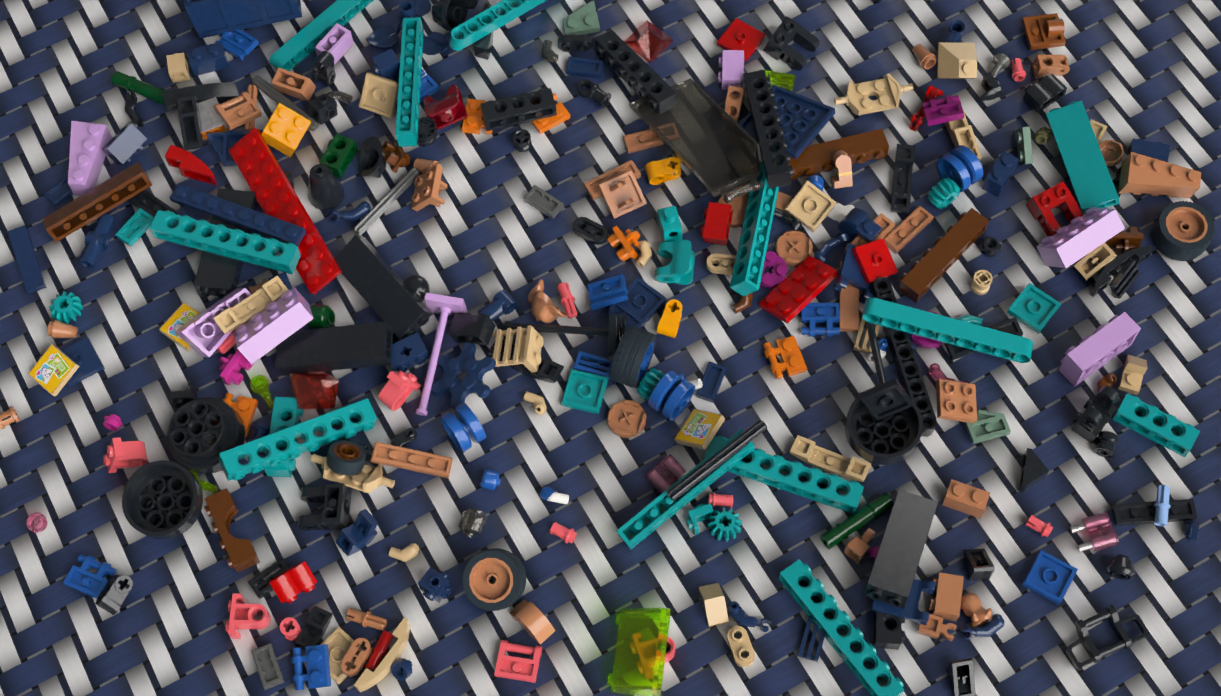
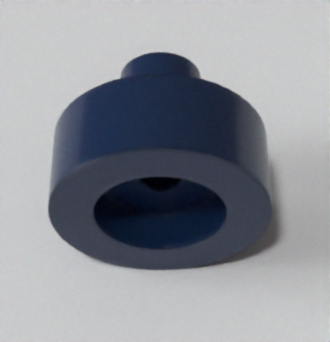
(401, 669)

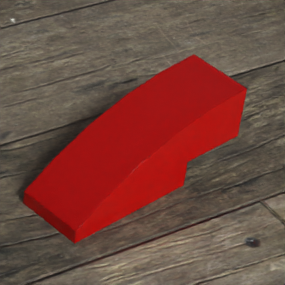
(189, 165)

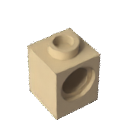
(178, 67)

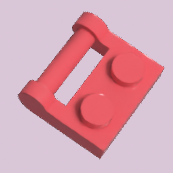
(516, 667)

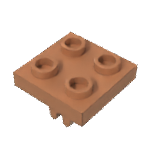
(427, 189)
(622, 194)
(956, 401)

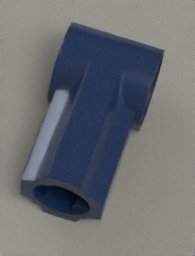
(952, 36)
(501, 304)

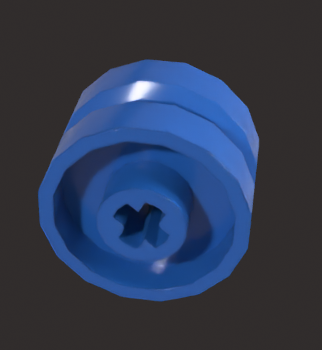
(960, 166)
(671, 395)
(463, 427)

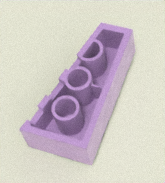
(86, 155)
(203, 332)

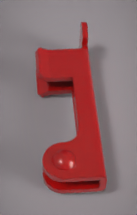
(917, 119)

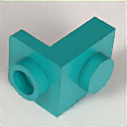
(698, 514)

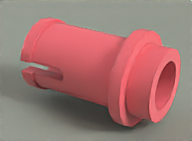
(1018, 73)
(720, 500)
(1039, 526)
(562, 532)

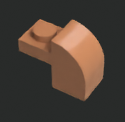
(533, 621)

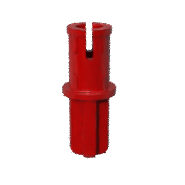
(379, 650)

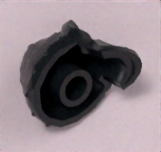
(451, 12)

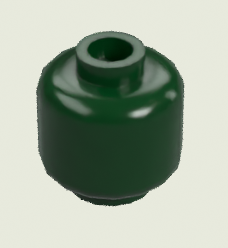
(322, 317)

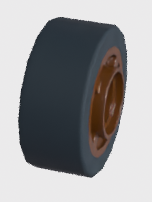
(346, 457)

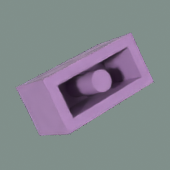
(336, 42)
(732, 69)

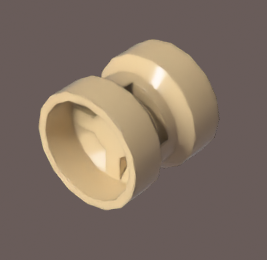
(981, 282)

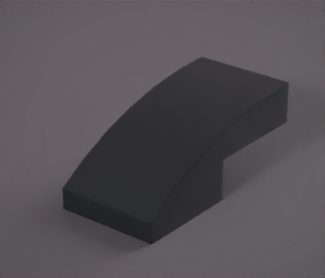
(314, 628)

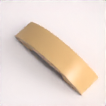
(255, 303)
(829, 461)
(369, 678)

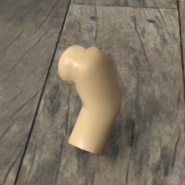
(645, 248)
(538, 402)
(405, 554)

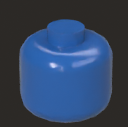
(817, 181)
(490, 479)

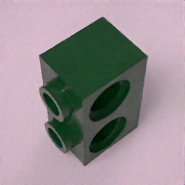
(341, 157)

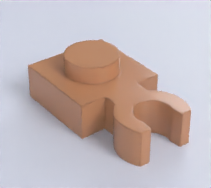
(935, 627)

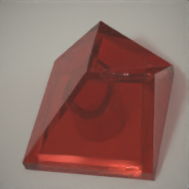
(648, 41)
(314, 390)

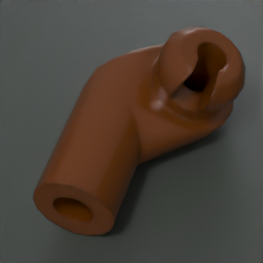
(744, 303)
(1106, 380)

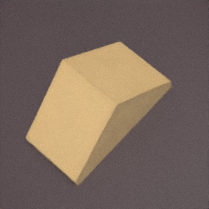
(1095, 261)
(714, 604)

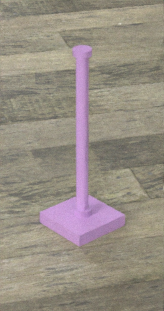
(446, 307)

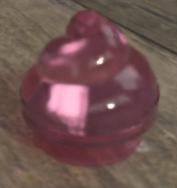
(36, 522)

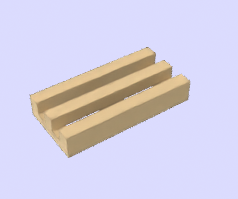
(863, 348)

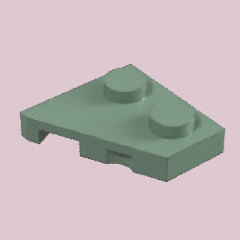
(582, 21)
(1023, 144)
(987, 427)

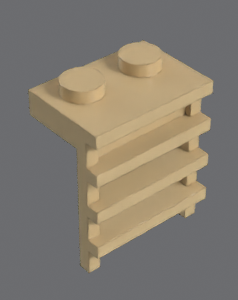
(526, 350)

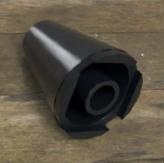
(324, 188)

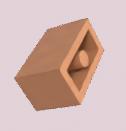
(293, 84)
(966, 498)
(947, 596)

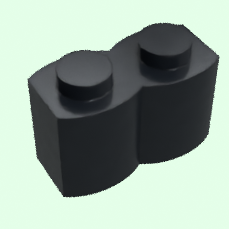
(1045, 92)

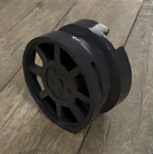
(426, 132)

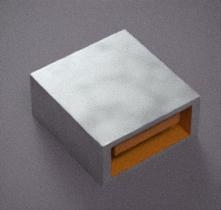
(209, 119)

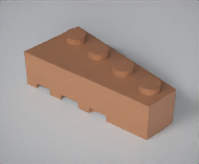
(1157, 177)

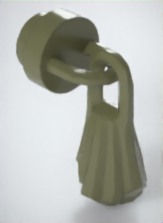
(1042, 136)

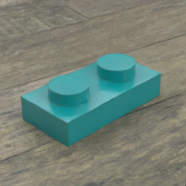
(135, 227)

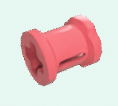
(289, 623)

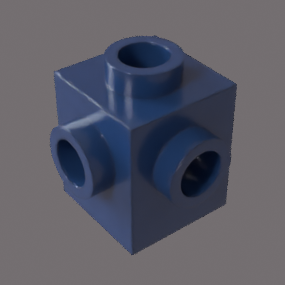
(435, 585)

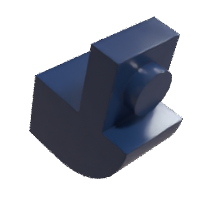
(859, 224)
(359, 534)

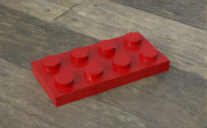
(798, 289)

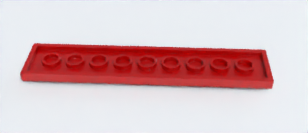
(280, 201)

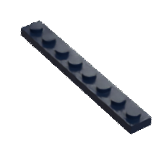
(237, 214)

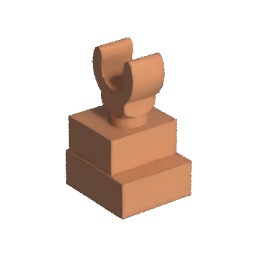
(858, 548)

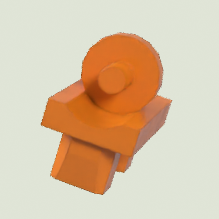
(619, 237)

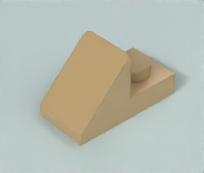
(1132, 374)

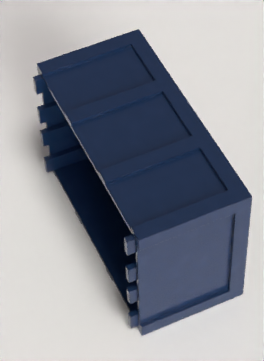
(222, 16)

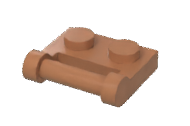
(240, 114)

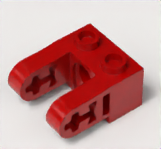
(1055, 197)

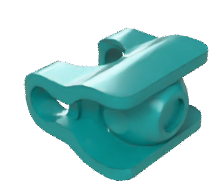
(682, 264)

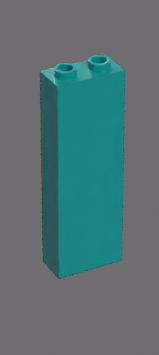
(1082, 157)

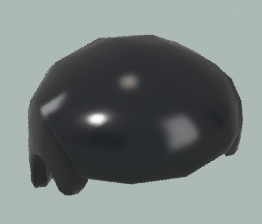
(418, 285)

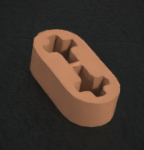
(352, 654)

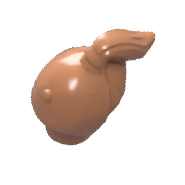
(542, 305)

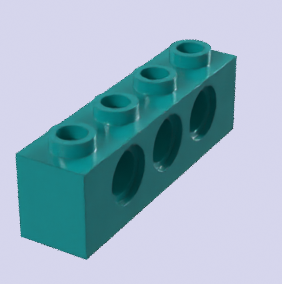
(283, 408)
(1160, 434)

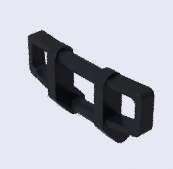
(1124, 641)

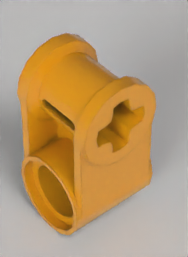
(662, 170)
(670, 320)

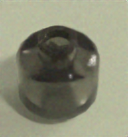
(472, 522)

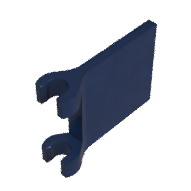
(851, 275)
(911, 607)

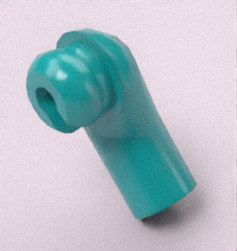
(971, 319)

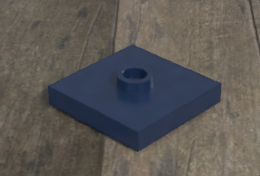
(86, 357)

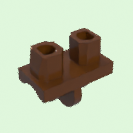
(395, 155)
(1126, 240)

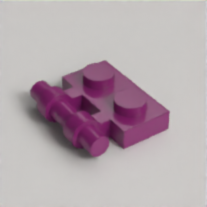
(943, 110)

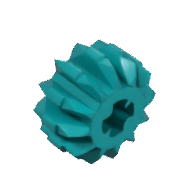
(943, 193)
(66, 307)
(649, 383)
(718, 527)

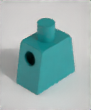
(668, 222)

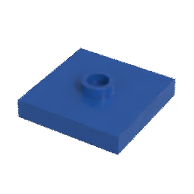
(1049, 577)

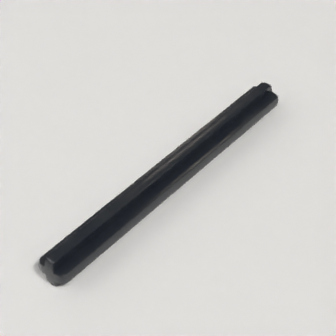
(716, 460)

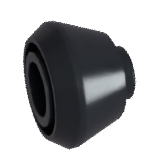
(1121, 567)

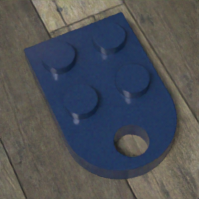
(641, 303)

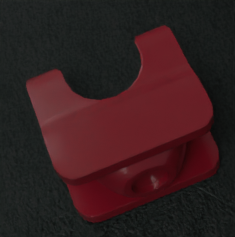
(447, 110)

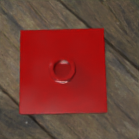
(741, 37)
(874, 260)

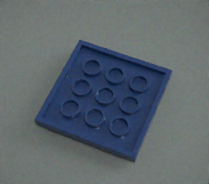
(799, 118)

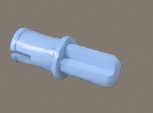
(1162, 505)

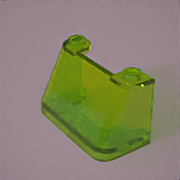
(640, 651)

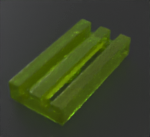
(781, 78)

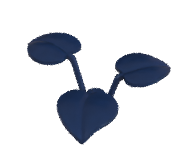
(386, 36)

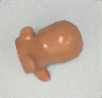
(973, 608)

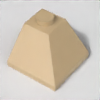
(956, 61)

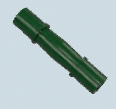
(139, 87)
(856, 521)

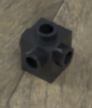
(322, 108)

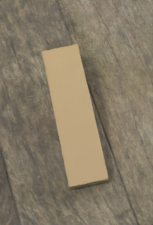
(963, 134)

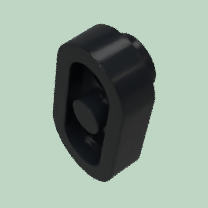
(575, 43)
(591, 231)

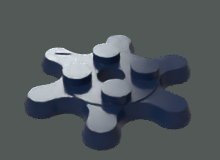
(473, 380)

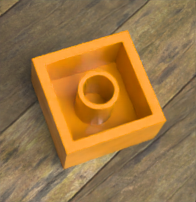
(285, 130)

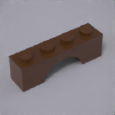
(240, 551)

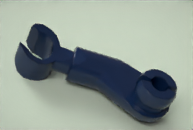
(353, 215)
(826, 246)
(743, 619)
(987, 630)

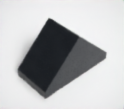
(1032, 470)
(978, 564)
(961, 677)

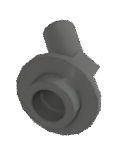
(1000, 61)

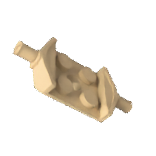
(886, 90)
(364, 481)

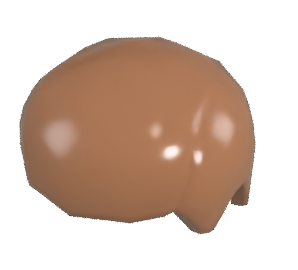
(1112, 152)

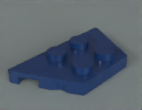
(223, 142)

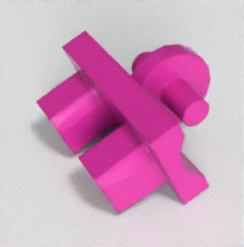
(231, 367)

